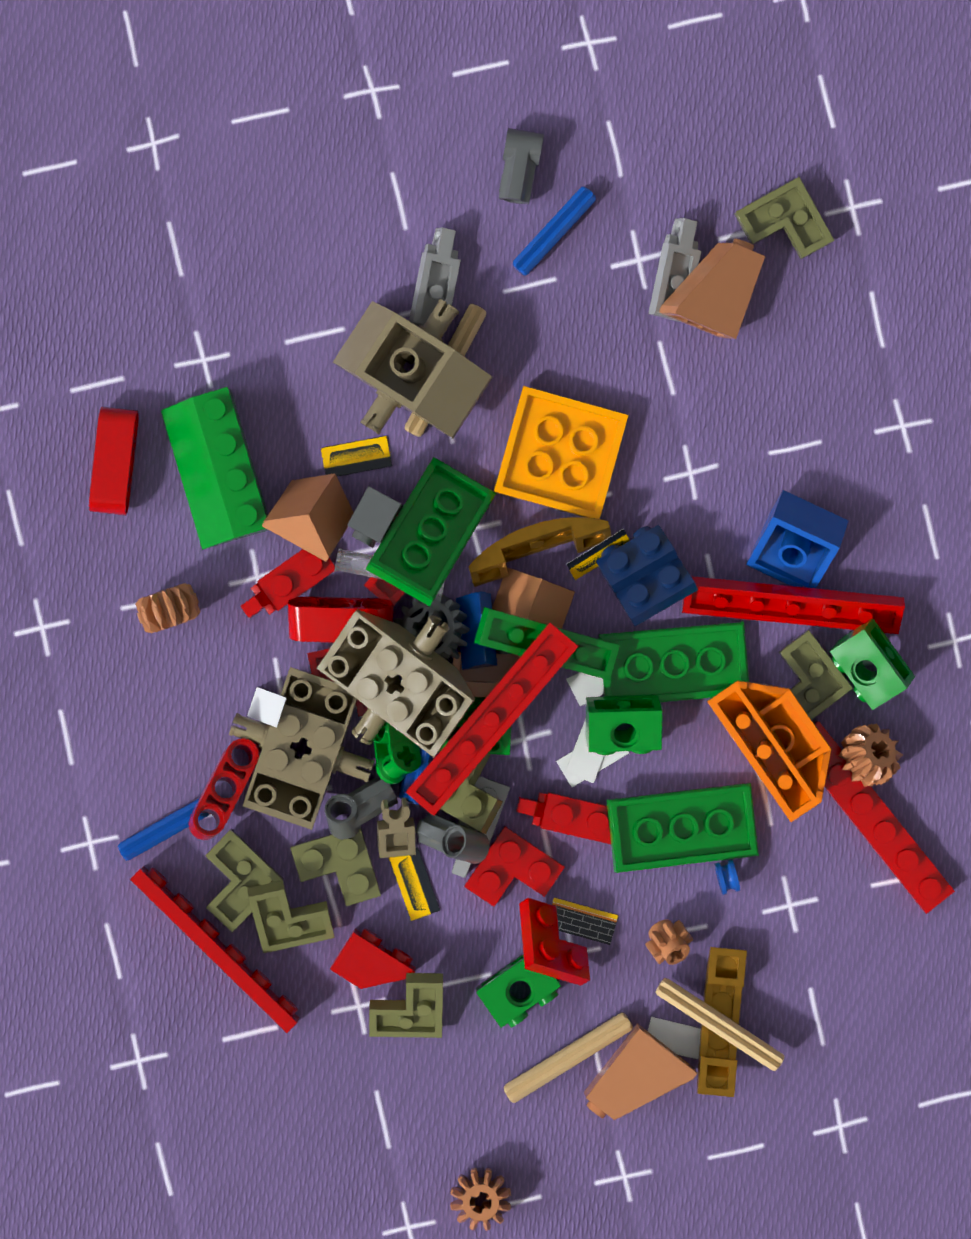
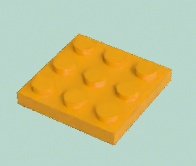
(561, 453)

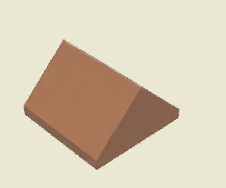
(312, 514)
(533, 598)

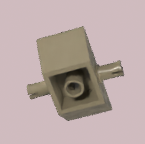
(437, 389)
(422, 704)
(295, 785)

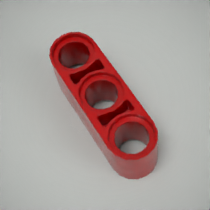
(113, 460)
(325, 617)
(236, 776)

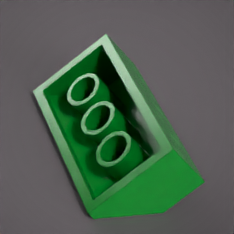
(215, 467)

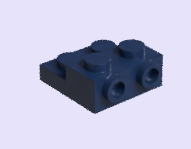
(646, 574)

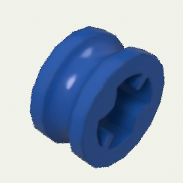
(727, 877)

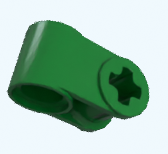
(399, 750)

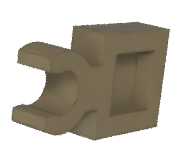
(396, 831)

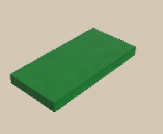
(431, 531)
(678, 661)
(682, 827)

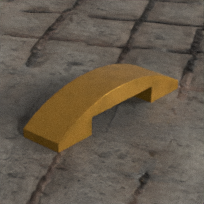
(535, 538)
(722, 992)

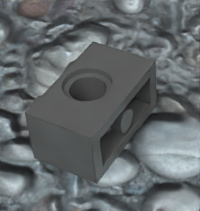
(373, 517)

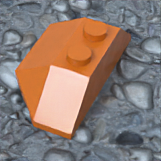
(777, 742)

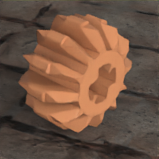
(167, 608)
(870, 755)
(488, 1209)

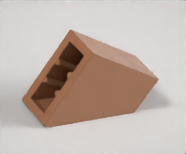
(717, 290)
(636, 1075)

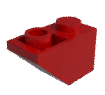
(369, 963)

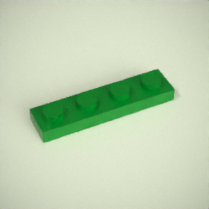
(516, 634)

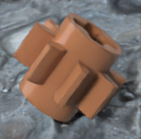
(669, 942)

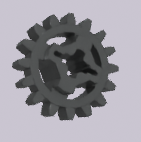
(448, 611)

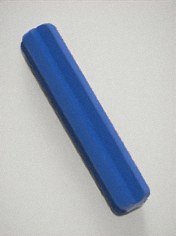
(554, 230)
(158, 832)

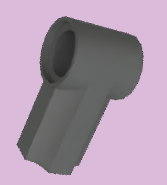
(521, 157)
(361, 806)
(452, 839)

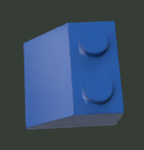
(797, 542)

